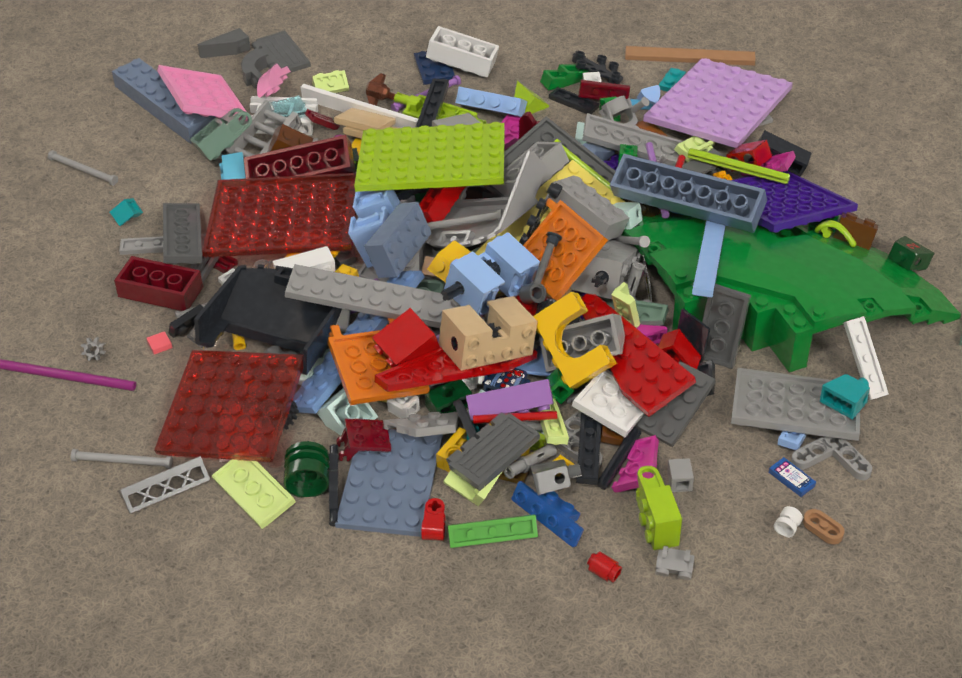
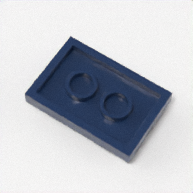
(430, 69)

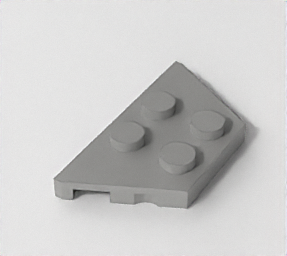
(427, 425)

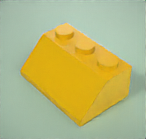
(441, 263)

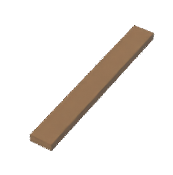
(689, 55)

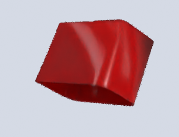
(760, 154)

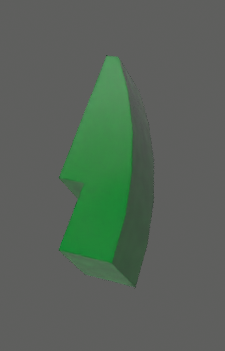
(565, 76)

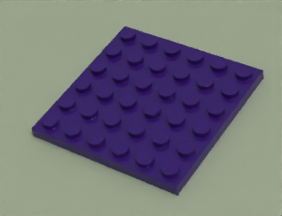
(797, 202)

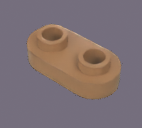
(824, 526)

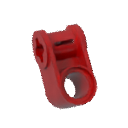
(434, 520)

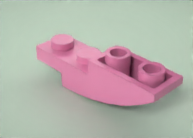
(271, 80)

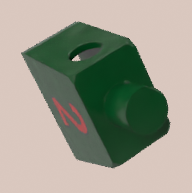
(906, 254)

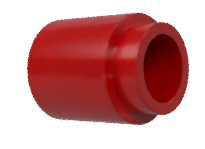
(604, 566)

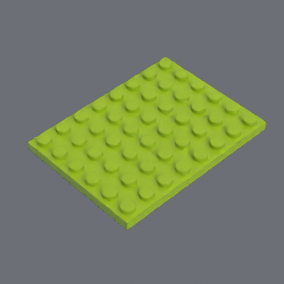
(431, 157)

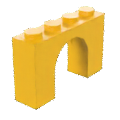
(551, 325)

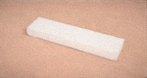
(866, 356)

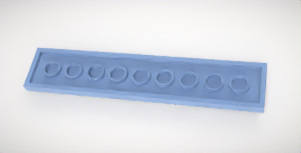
(326, 377)

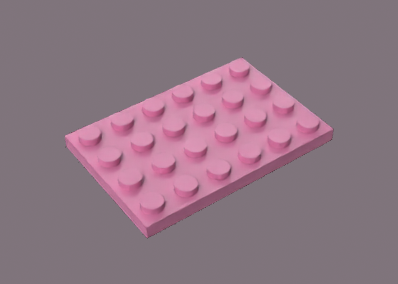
(200, 92)

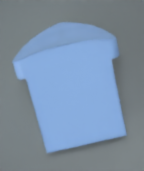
(651, 93)

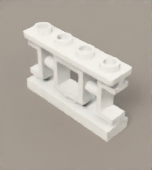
(307, 125)

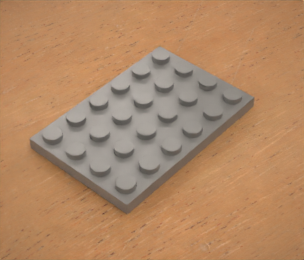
(789, 405)

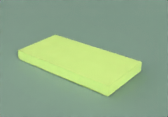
(254, 490)

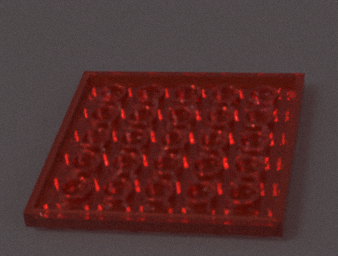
(231, 405)

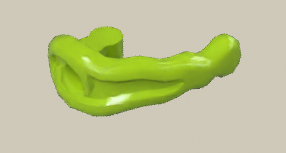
(827, 232)

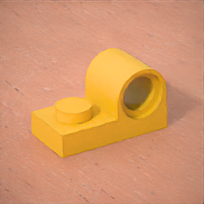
(450, 447)

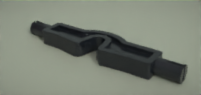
(333, 485)

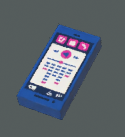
(792, 477)

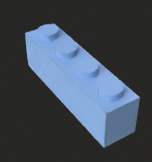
(491, 101)

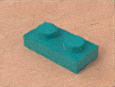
(671, 79)

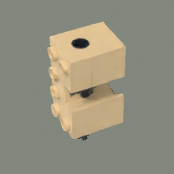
(475, 344)

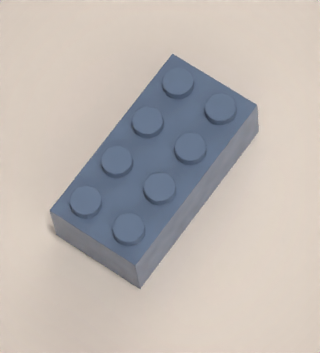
(398, 240)

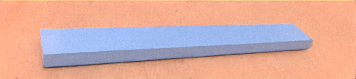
(708, 260)

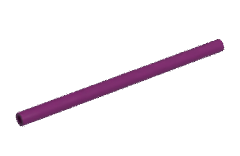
(68, 375)

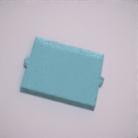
(286, 106)

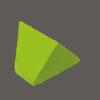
(534, 102)

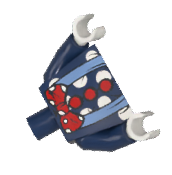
(503, 380)

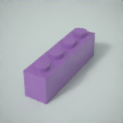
(512, 399)

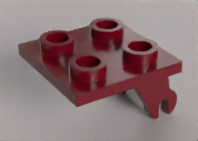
(363, 436)

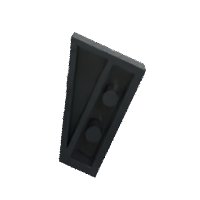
(778, 146)

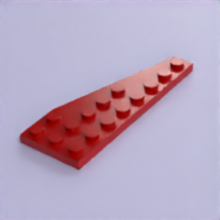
(643, 370)

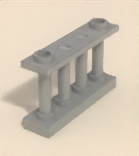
(260, 116)

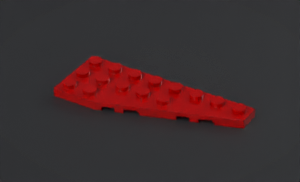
(439, 368)

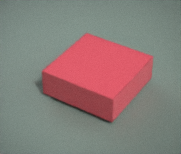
(159, 342)

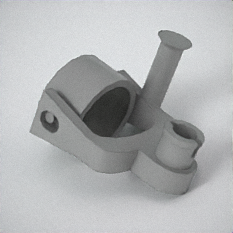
(622, 105)

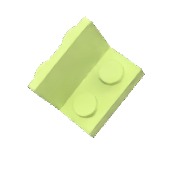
(466, 489)

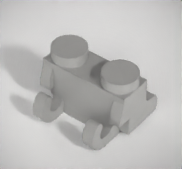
(675, 562)

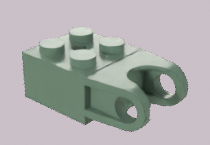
(221, 133)

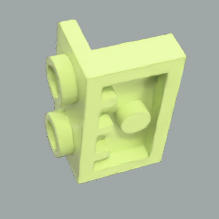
(332, 82)
(695, 143)
(625, 304)

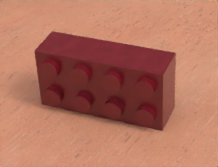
(158, 283)

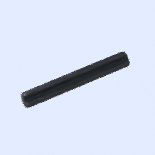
(618, 458)

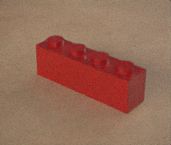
(439, 202)

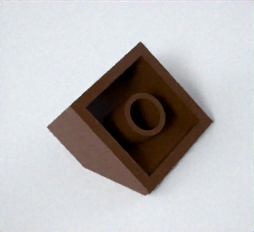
(287, 137)
(861, 230)

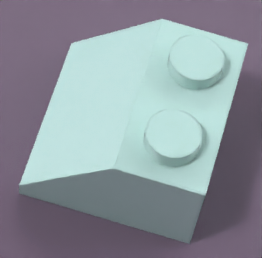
(338, 409)

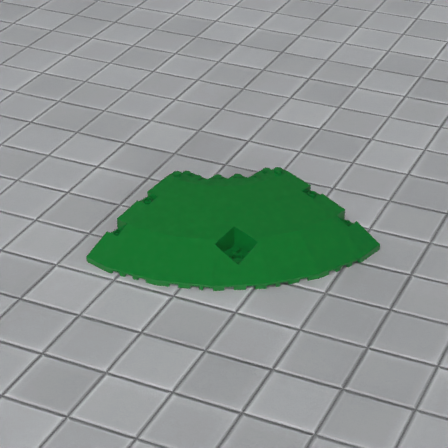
(794, 281)

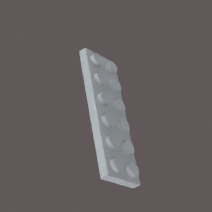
(613, 133)

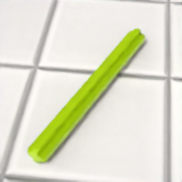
(739, 166)

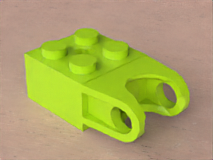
(658, 510)

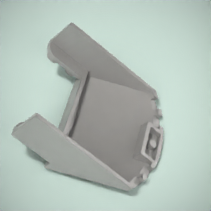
(519, 202)

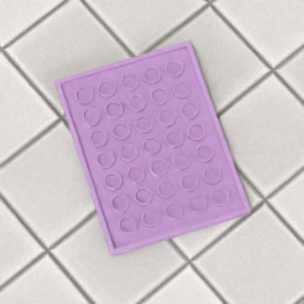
(718, 102)

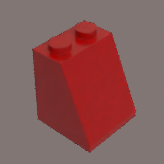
(404, 339)

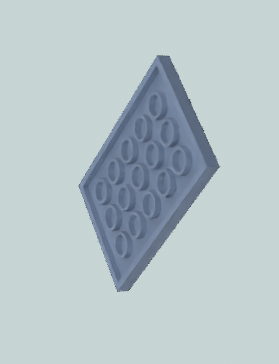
(390, 488)

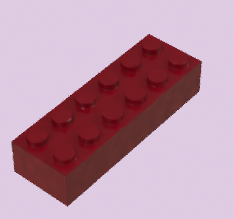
(313, 158)

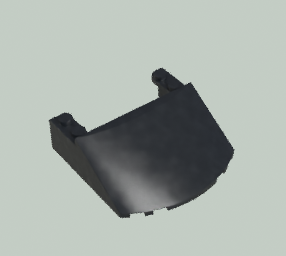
(256, 307)

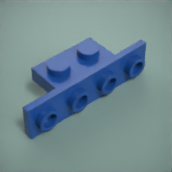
(551, 512)

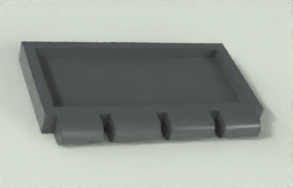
(282, 51)
(492, 450)

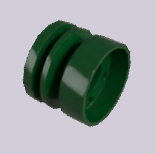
(306, 469)

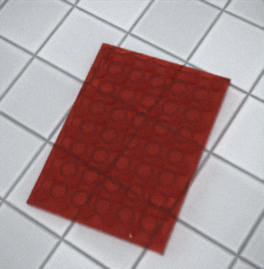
(280, 215)

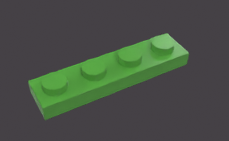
(492, 530)

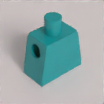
(846, 395)

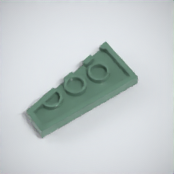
(648, 312)

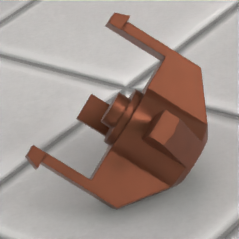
(377, 90)

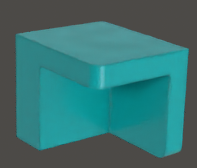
(126, 210)

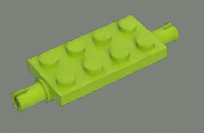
(415, 103)

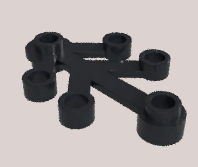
(613, 77)
(534, 221)

